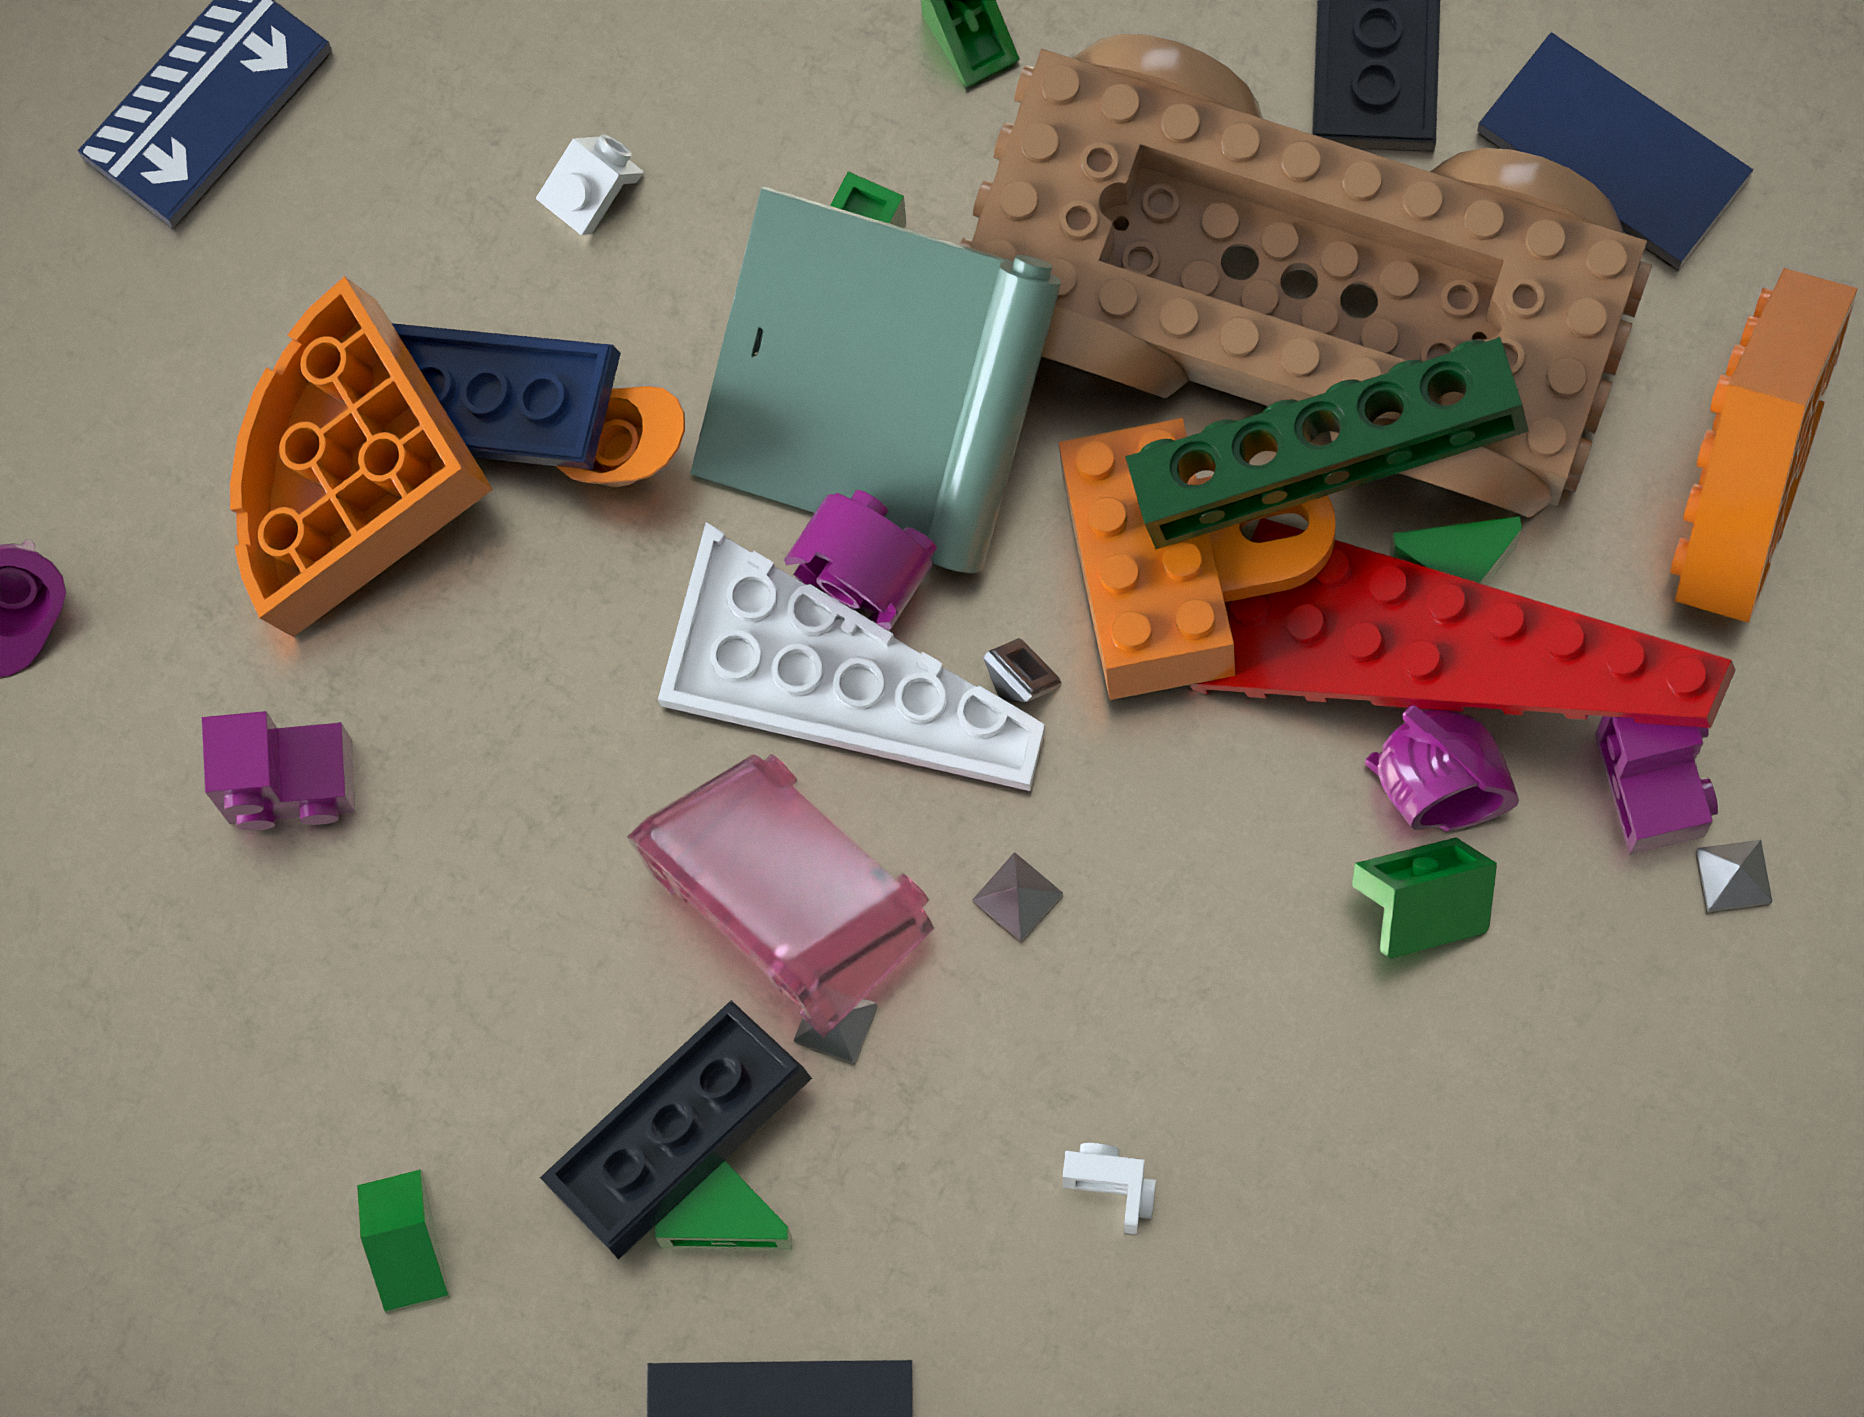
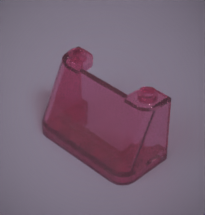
(785, 886)

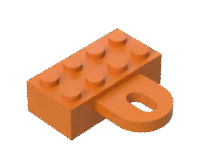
(1164, 608)

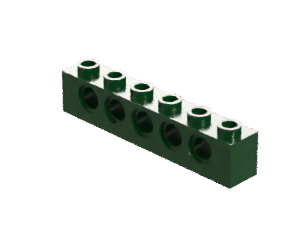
(1359, 454)

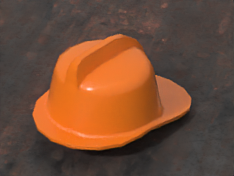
(637, 437)

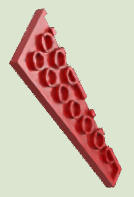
(1449, 643)

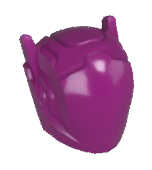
(1444, 771)

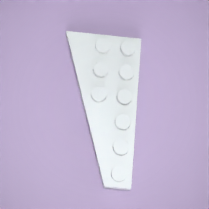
(810, 668)

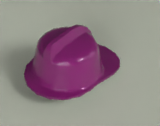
(29, 604)

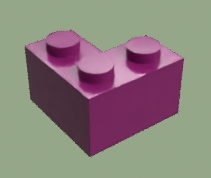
(276, 773)
(1656, 782)

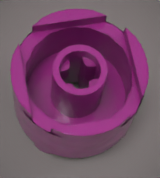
(861, 556)

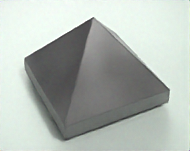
(1019, 672)
(1734, 876)
(1017, 897)
(845, 1038)

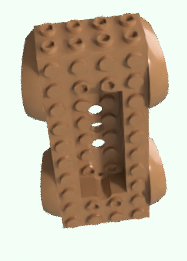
(1158, 161)

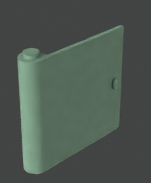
(876, 371)

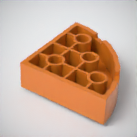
(1760, 442)
(341, 462)

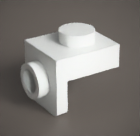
(588, 181)
(1102, 1170)

